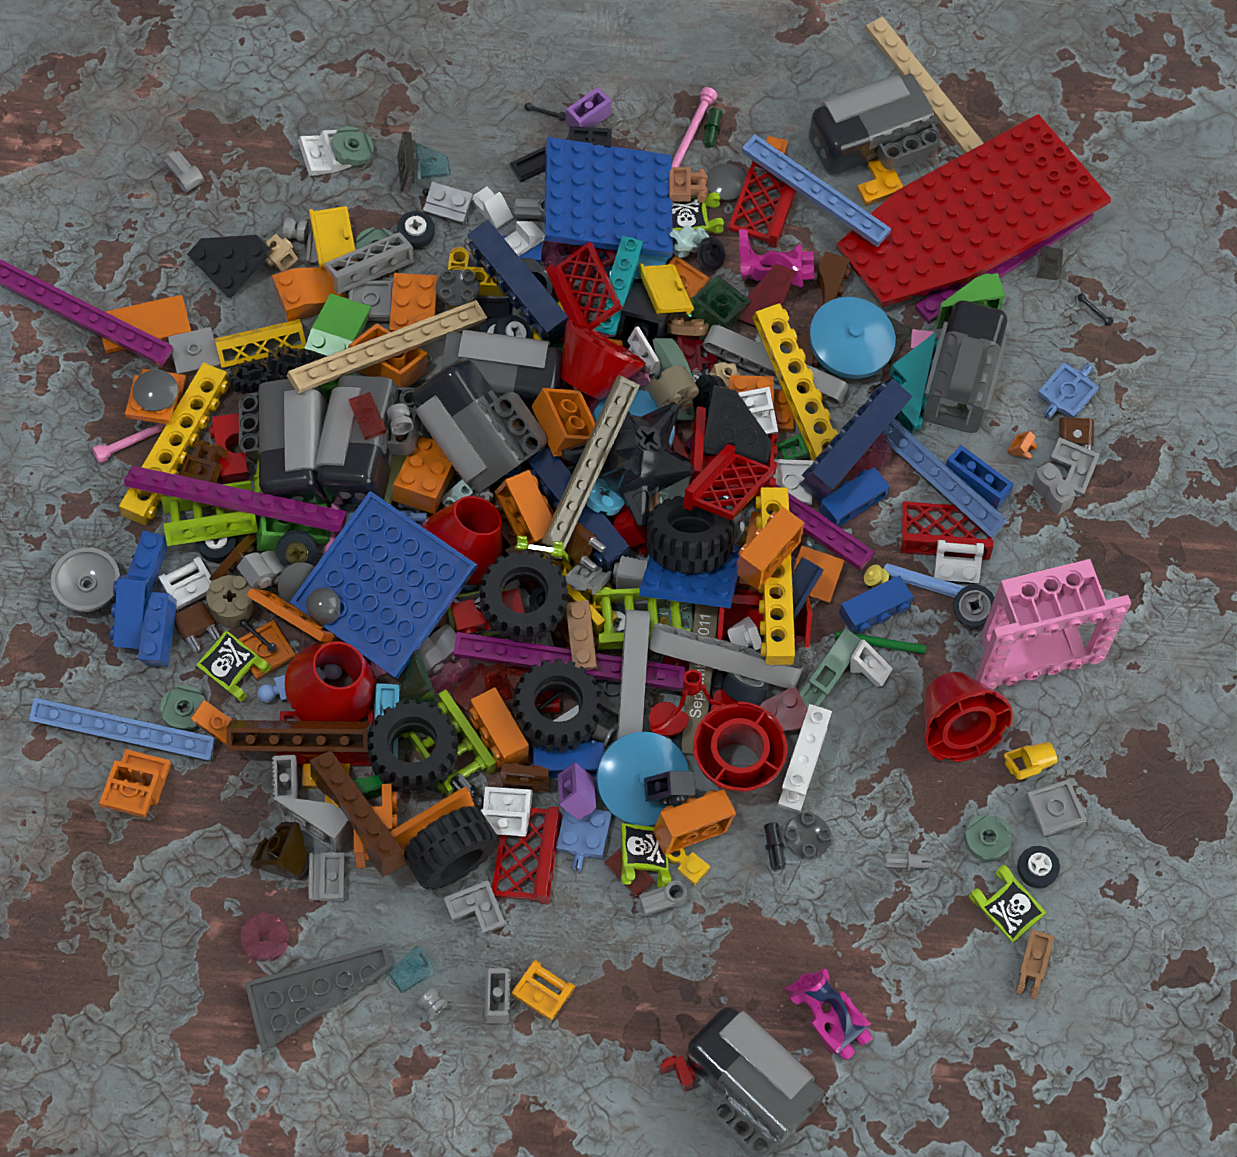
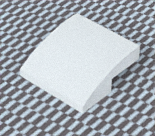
(318, 154)
(642, 348)
(761, 405)
(508, 810)

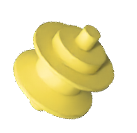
(875, 576)

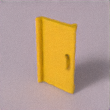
(330, 232)
(665, 288)

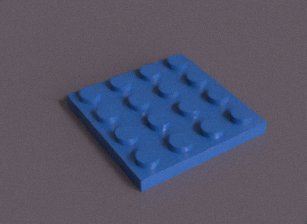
(708, 588)

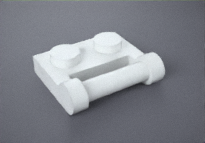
(956, 567)
(189, 589)

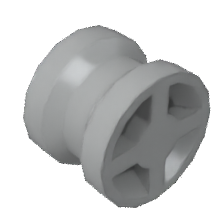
(432, 1003)

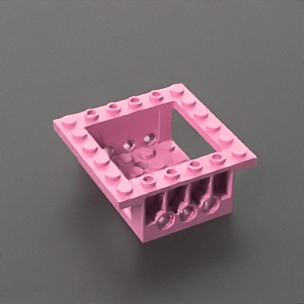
(1037, 622)

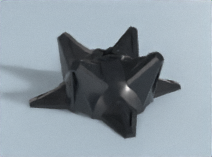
(641, 459)

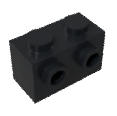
(669, 787)

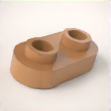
(693, 328)

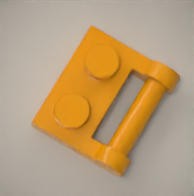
(540, 997)

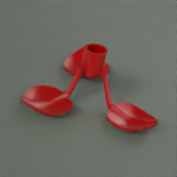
(666, 717)

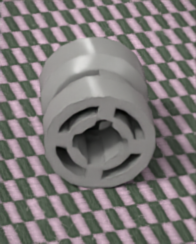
(295, 229)
(400, 419)

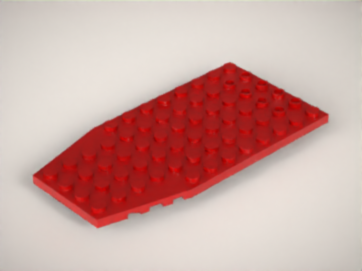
(974, 213)

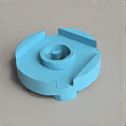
(610, 502)

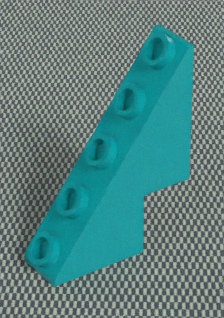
(622, 279)
(912, 375)

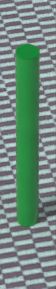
(888, 643)

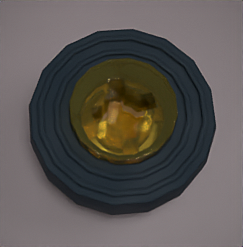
(296, 541)

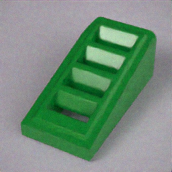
(790, 443)
(369, 786)

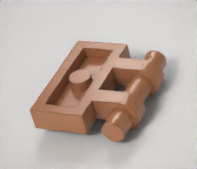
(681, 185)

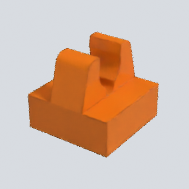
(1021, 444)

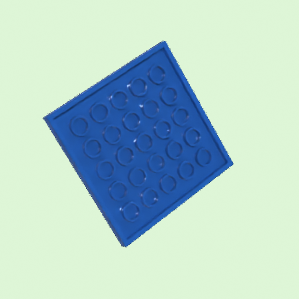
(607, 194)
(390, 583)

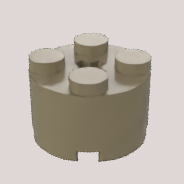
(673, 386)
(229, 589)

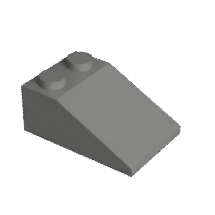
(318, 820)

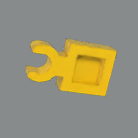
(690, 867)

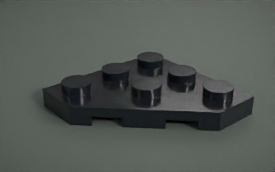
(230, 259)
(735, 425)

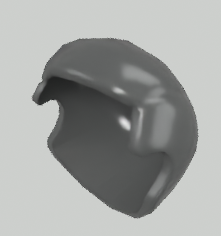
(323, 605)

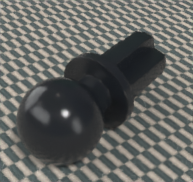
(459, 782)

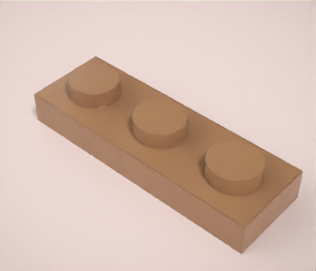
(581, 634)

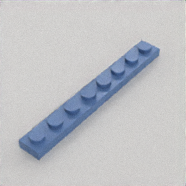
(816, 190)
(944, 479)
(122, 728)

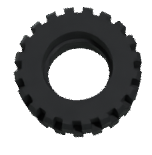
(688, 538)
(523, 567)
(562, 678)
(406, 719)
(450, 847)

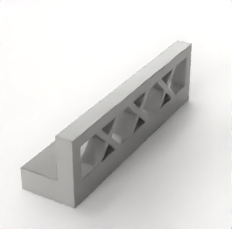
(373, 264)

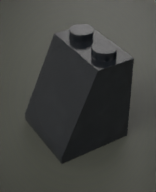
(640, 313)

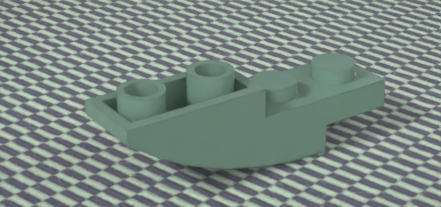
(669, 356)
(829, 669)

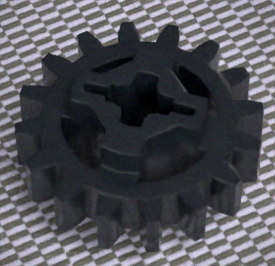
(287, 359)
(250, 375)

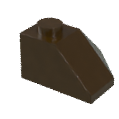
(283, 853)

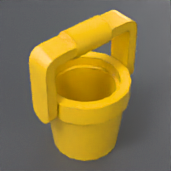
(1035, 759)

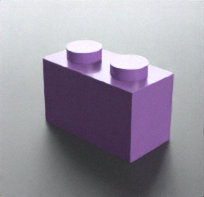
(589, 109)
(576, 791)

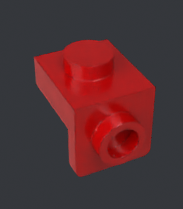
(685, 1074)

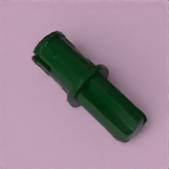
(712, 127)

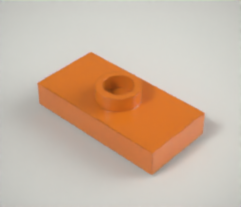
(211, 721)

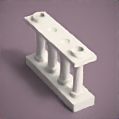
(804, 759)

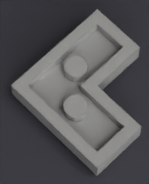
(1079, 459)
(477, 900)

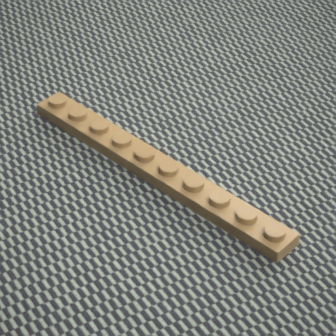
(906, 63)
(386, 346)

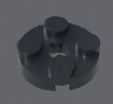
(705, 385)

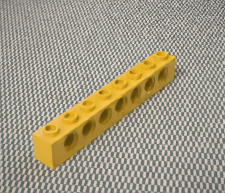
(776, 316)
(206, 378)
(784, 651)

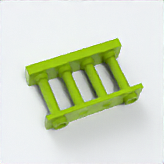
(202, 527)
(610, 639)
(470, 742)

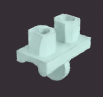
(687, 240)
(458, 491)

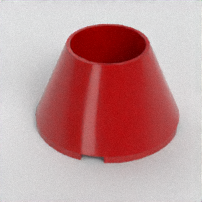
(594, 362)
(472, 529)
(320, 701)
(963, 717)
(742, 725)

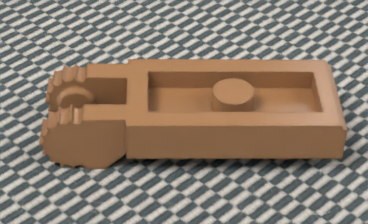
(1035, 961)

